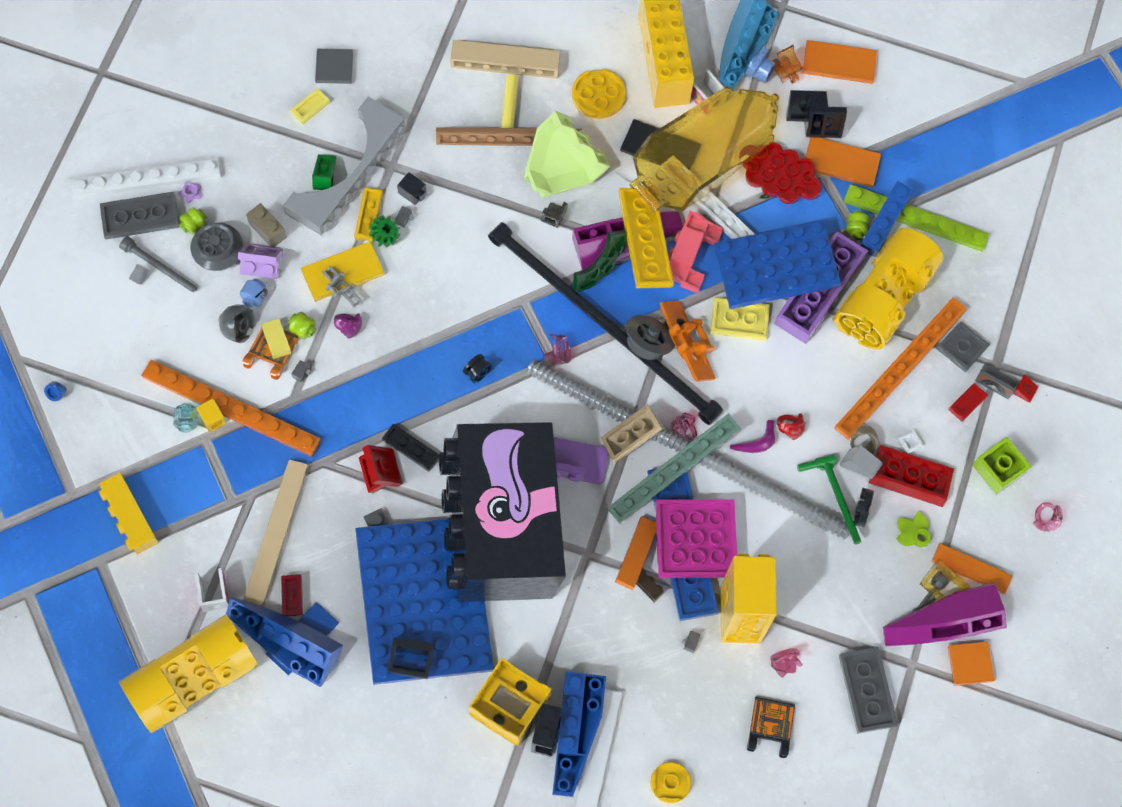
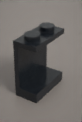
(546, 729)

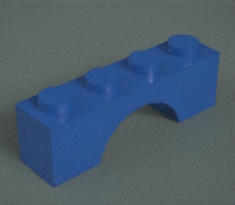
(886, 218)

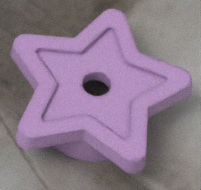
(190, 187)

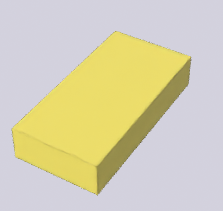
(310, 106)
(276, 338)

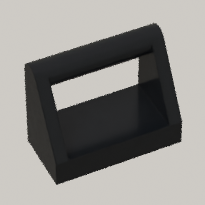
(414, 647)

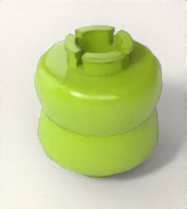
(192, 220)
(857, 224)
(302, 325)

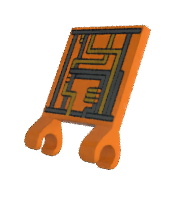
(261, 351)

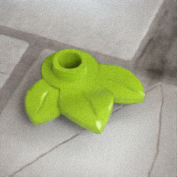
(912, 529)

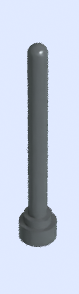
(129, 245)

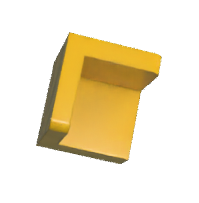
(211, 415)

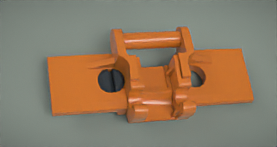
(680, 333)

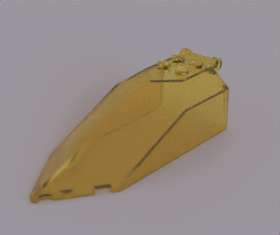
(703, 147)

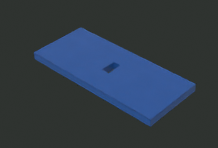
(317, 619)

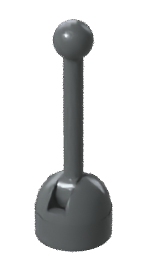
(939, 583)

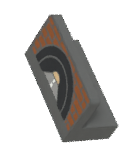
(996, 381)

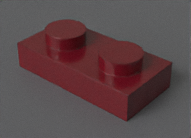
(292, 595)

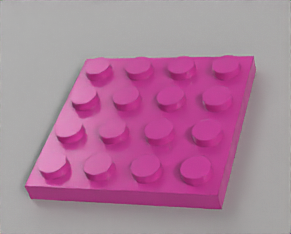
(695, 538)

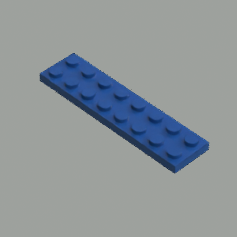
(692, 596)

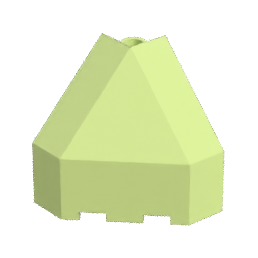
(562, 157)

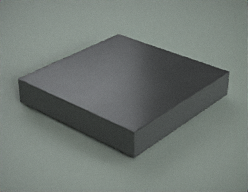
(334, 66)
(962, 346)

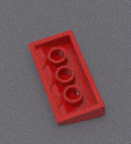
(913, 476)

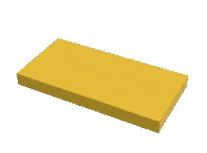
(358, 265)

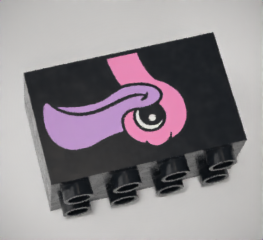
(502, 512)

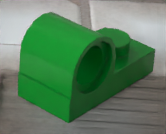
(323, 172)

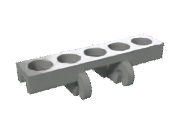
(334, 279)

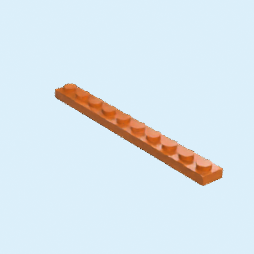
(900, 368)
(232, 408)

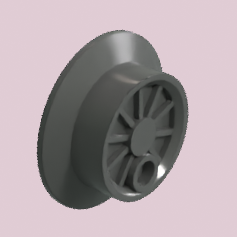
(216, 246)
(648, 337)

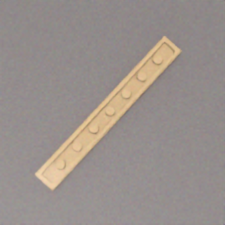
(276, 533)

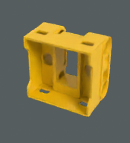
(508, 677)

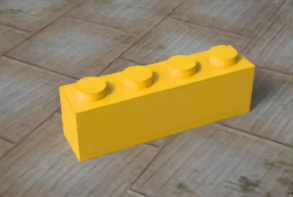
(128, 514)

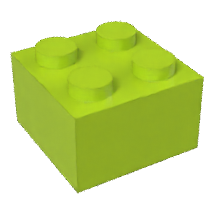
(1001, 465)

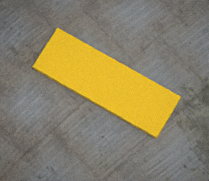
(645, 241)

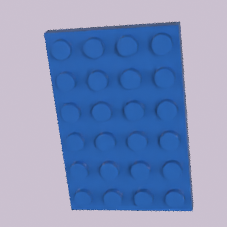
(777, 264)

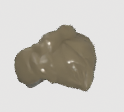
(871, 446)

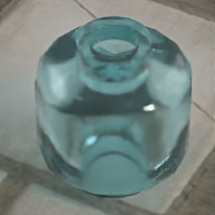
(185, 417)

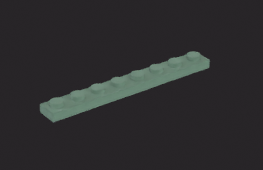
(674, 468)

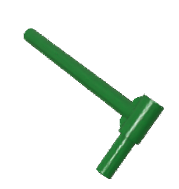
(827, 463)

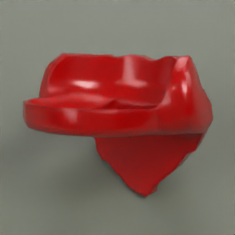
(792, 430)

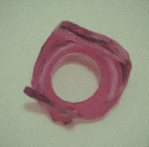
(556, 355)
(785, 661)

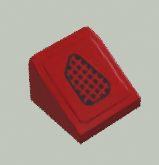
(1026, 389)

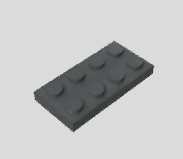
(139, 215)
(868, 690)

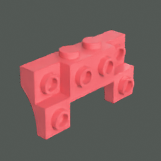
(689, 240)

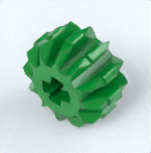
(388, 226)

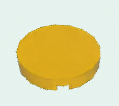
(670, 782)

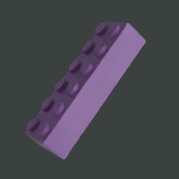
(805, 312)

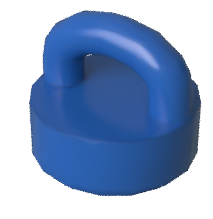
(54, 391)

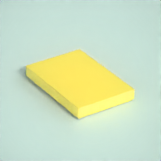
(741, 322)

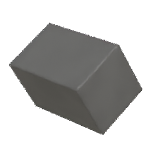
(403, 216)
(138, 274)
(300, 371)
(691, 642)

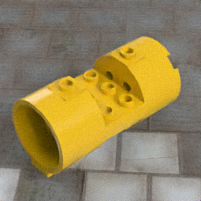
(899, 271)
(188, 673)

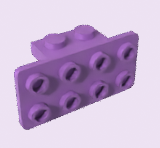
(580, 461)

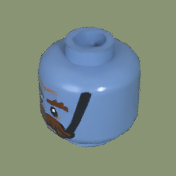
(253, 292)

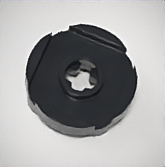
(863, 507)

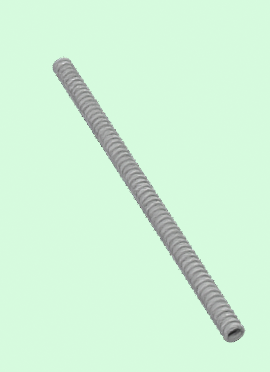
(678, 443)

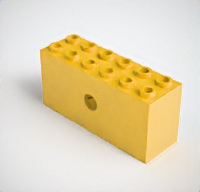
(663, 46)
(748, 599)

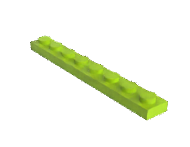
(920, 219)

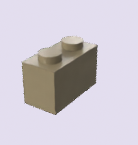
(266, 225)

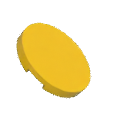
(598, 93)

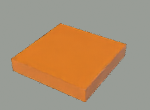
(971, 663)

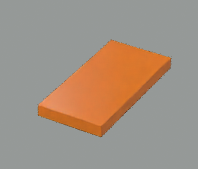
(839, 61)
(843, 161)

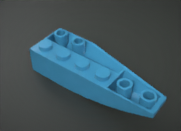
(745, 38)

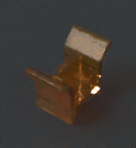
(787, 65)

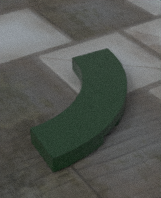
(603, 264)

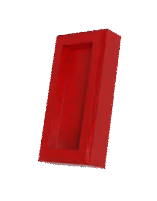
(968, 402)

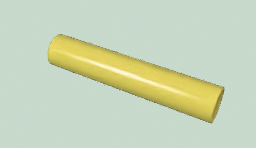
(510, 99)

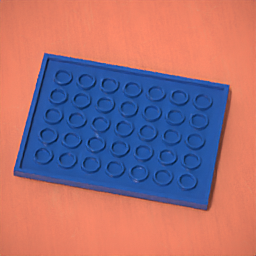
(410, 600)

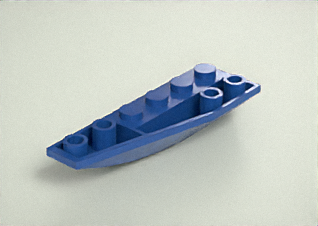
(287, 640)
(578, 726)

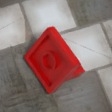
(379, 468)

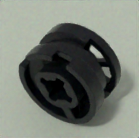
(477, 368)

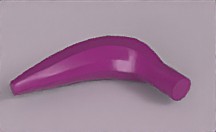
(759, 445)

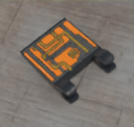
(772, 722)

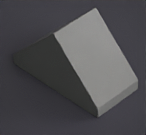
(861, 462)

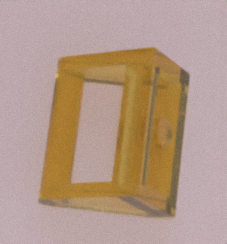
(939, 565)

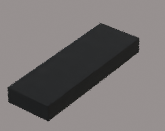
(410, 447)

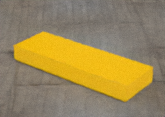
(368, 212)

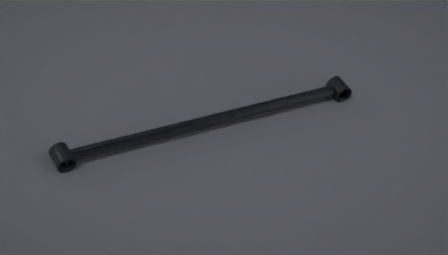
(502, 234)

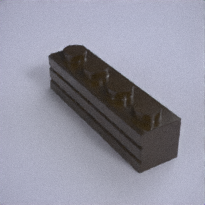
(648, 586)

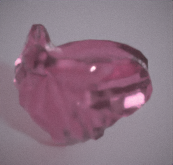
(681, 422)
(1054, 522)

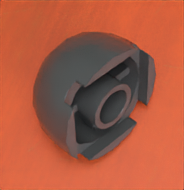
(235, 322)

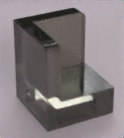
(554, 214)

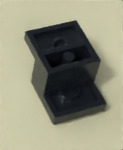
(813, 110)

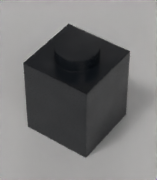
(412, 188)

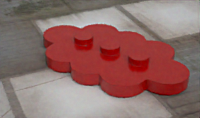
(783, 174)

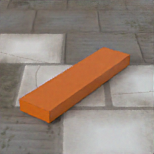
(636, 553)
(972, 568)

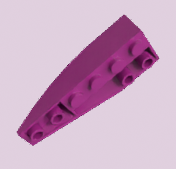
(591, 239)
(950, 618)

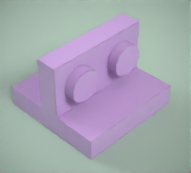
(260, 261)

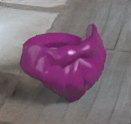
(350, 327)

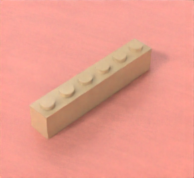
(505, 59)

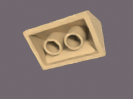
(632, 433)

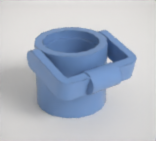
(760, 66)

